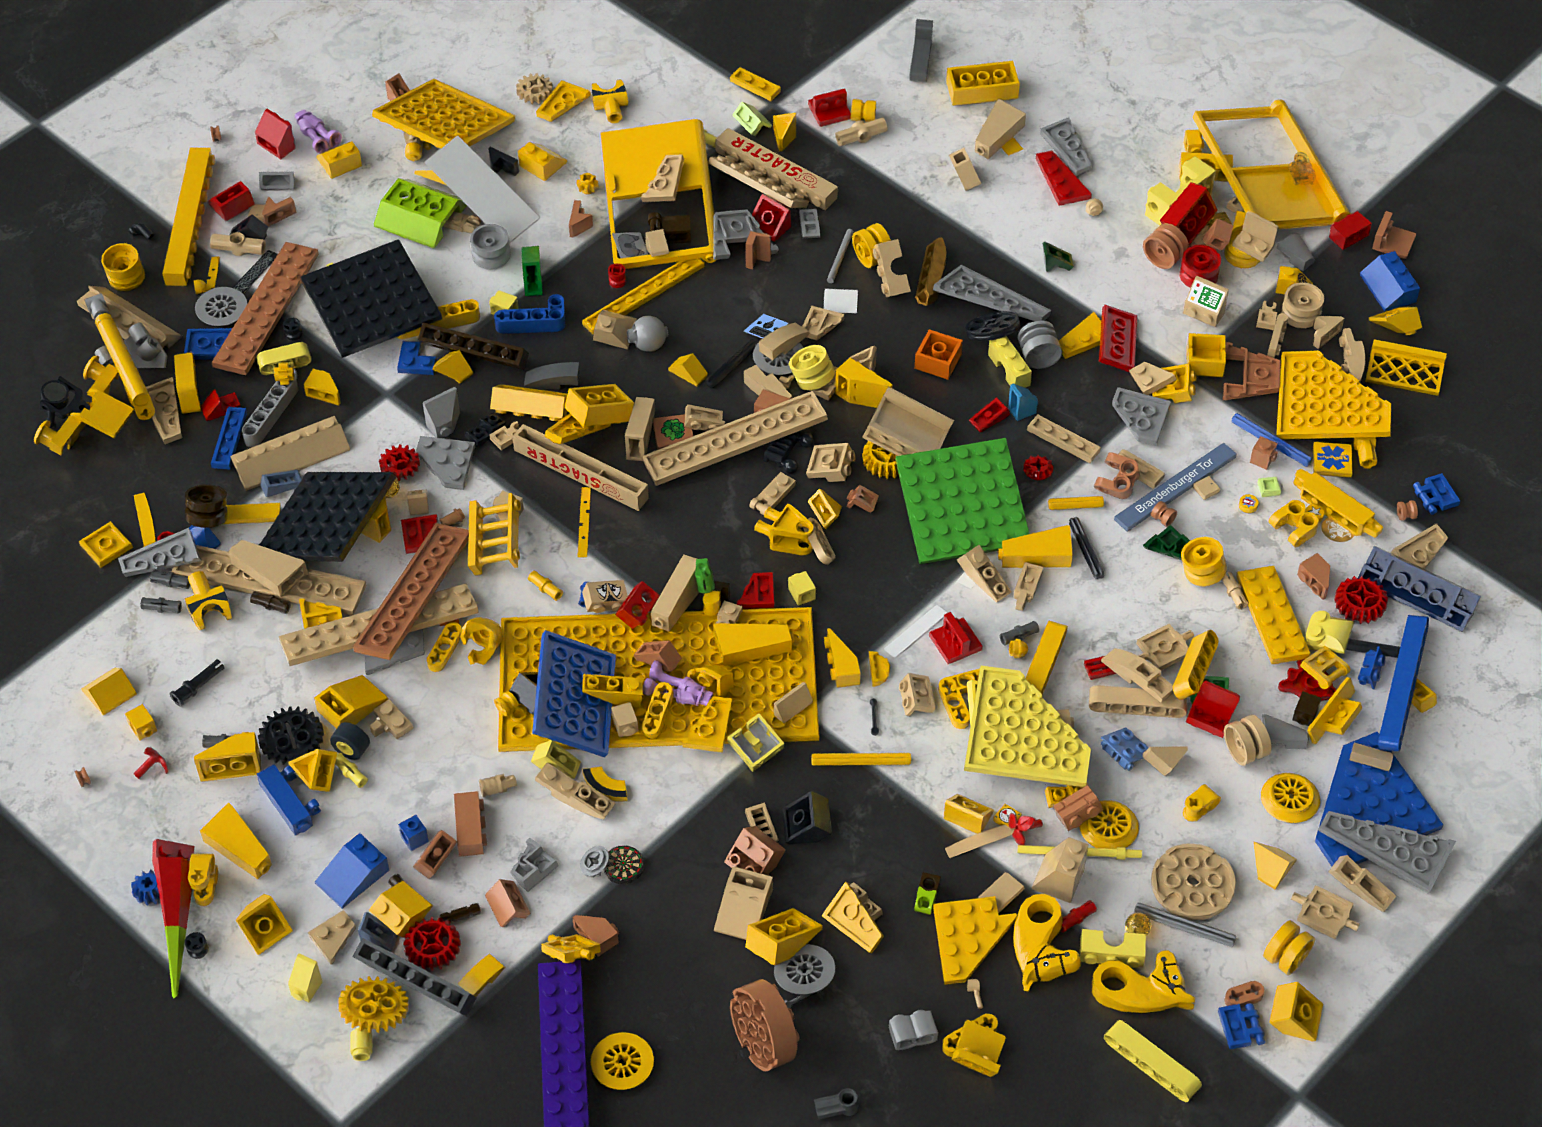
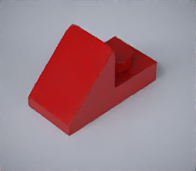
(217, 406)

